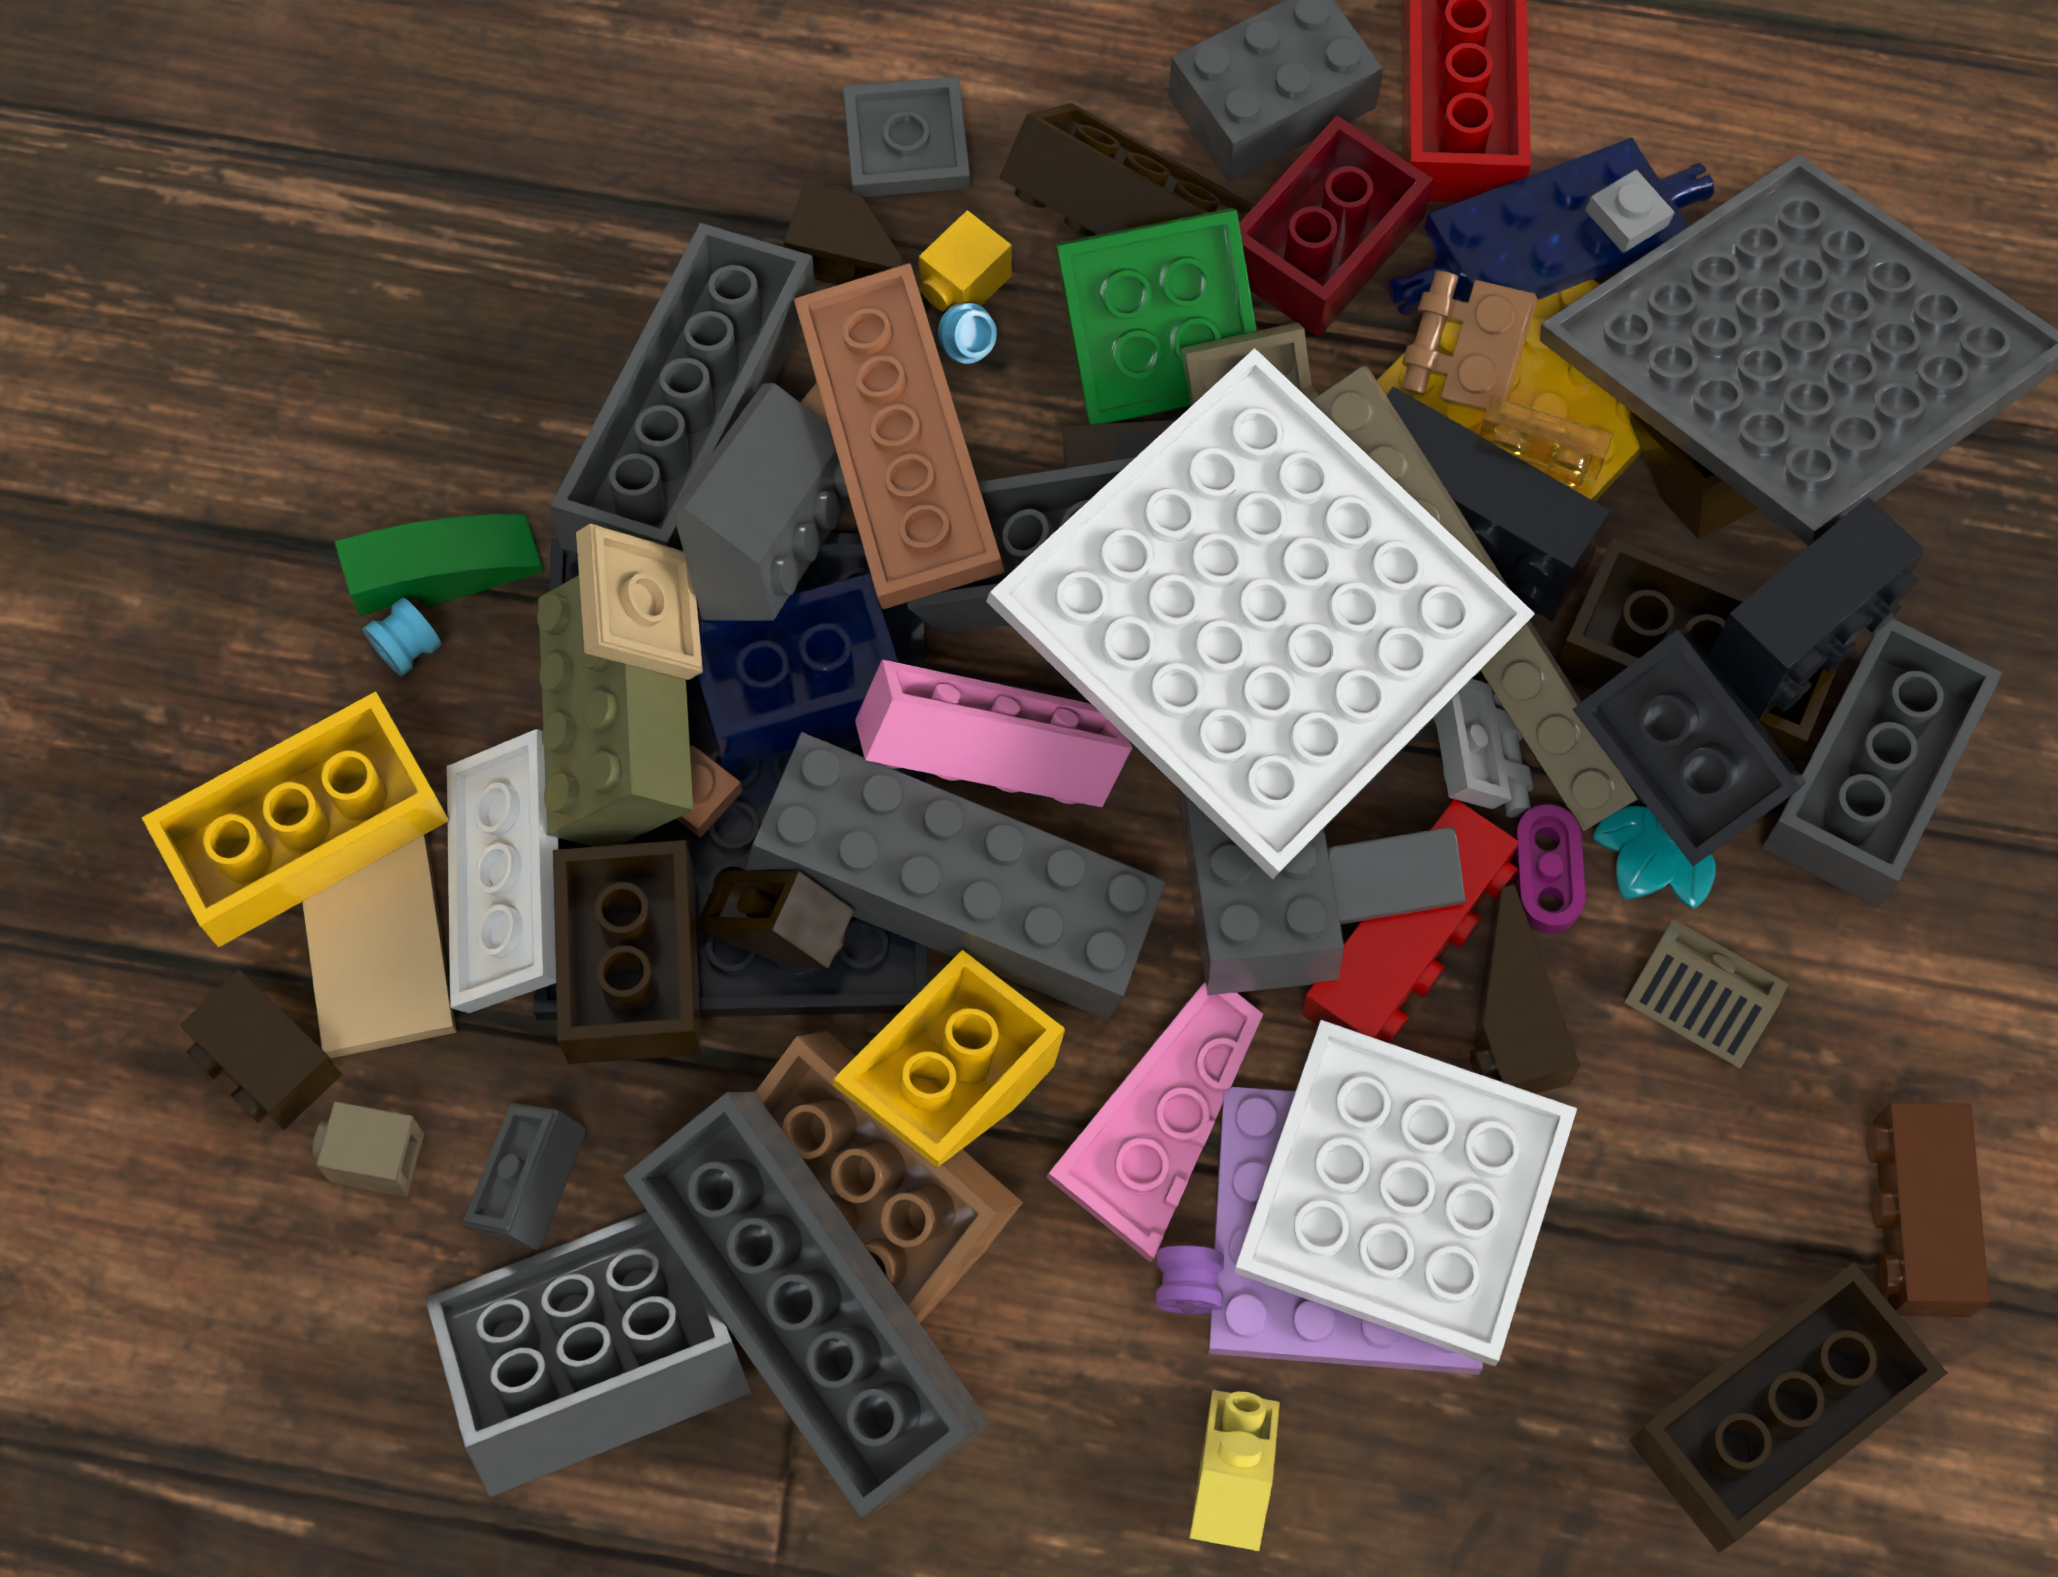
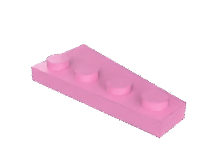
(1150, 1132)

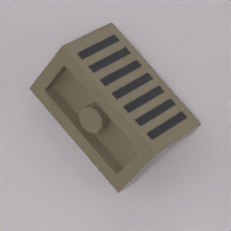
(1707, 993)

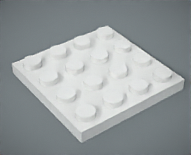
(1407, 1192)

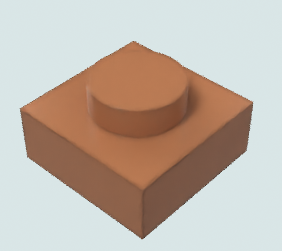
(711, 791)

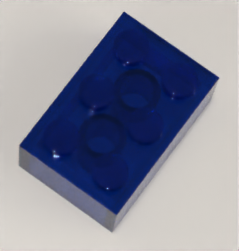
(792, 672)

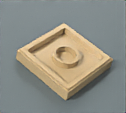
(637, 603)

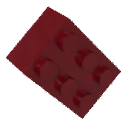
(1331, 224)

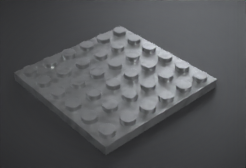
(1805, 347)

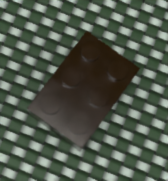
(626, 952)

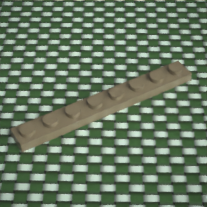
(1524, 669)

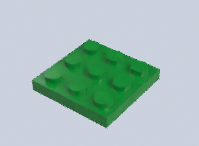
(1143, 298)

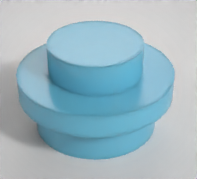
(966, 333)

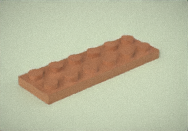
(898, 437)

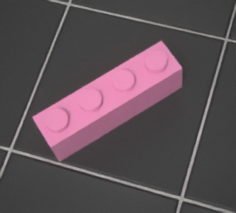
(990, 734)

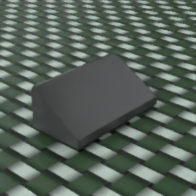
(1397, 875)
(525, 1175)

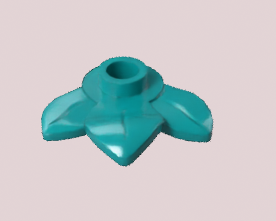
(1651, 858)

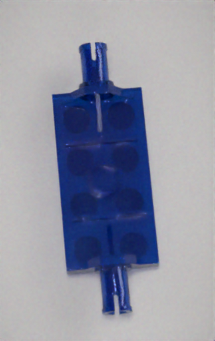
(1537, 228)

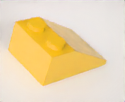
(953, 1060)

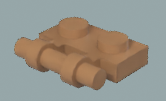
(1487, 346)

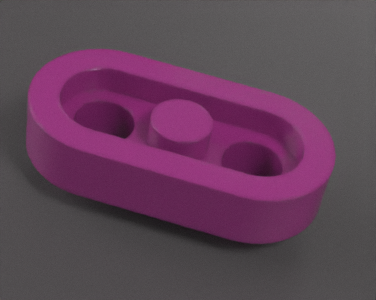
(1552, 872)

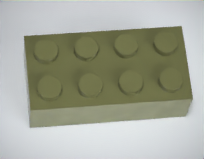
(608, 735)

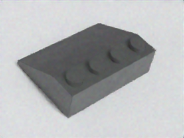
(580, 1352)

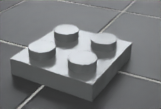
(906, 137)

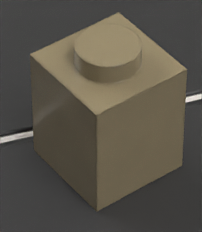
(368, 1148)

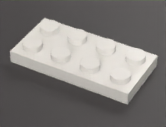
(500, 875)

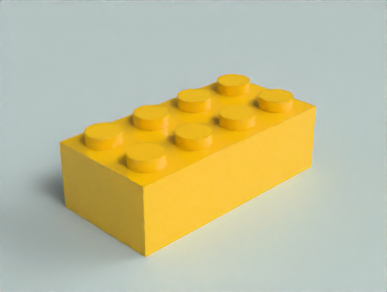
(295, 820)

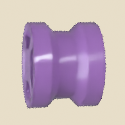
(1189, 1280)

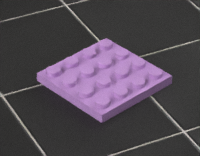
(1267, 1320)

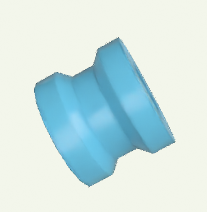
(402, 636)

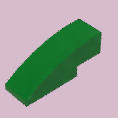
(437, 559)

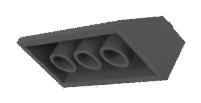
(760, 508)

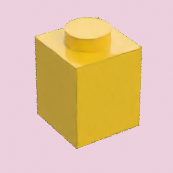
(964, 264)

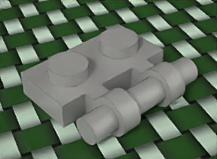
(1483, 751)

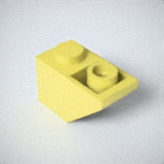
(1235, 1470)

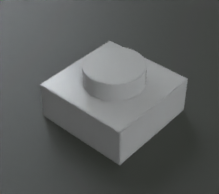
(1629, 211)

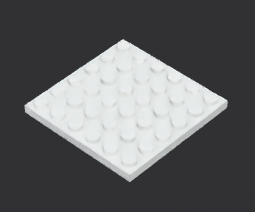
(1260, 611)

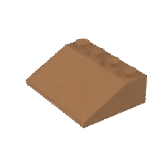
(912, 1218)

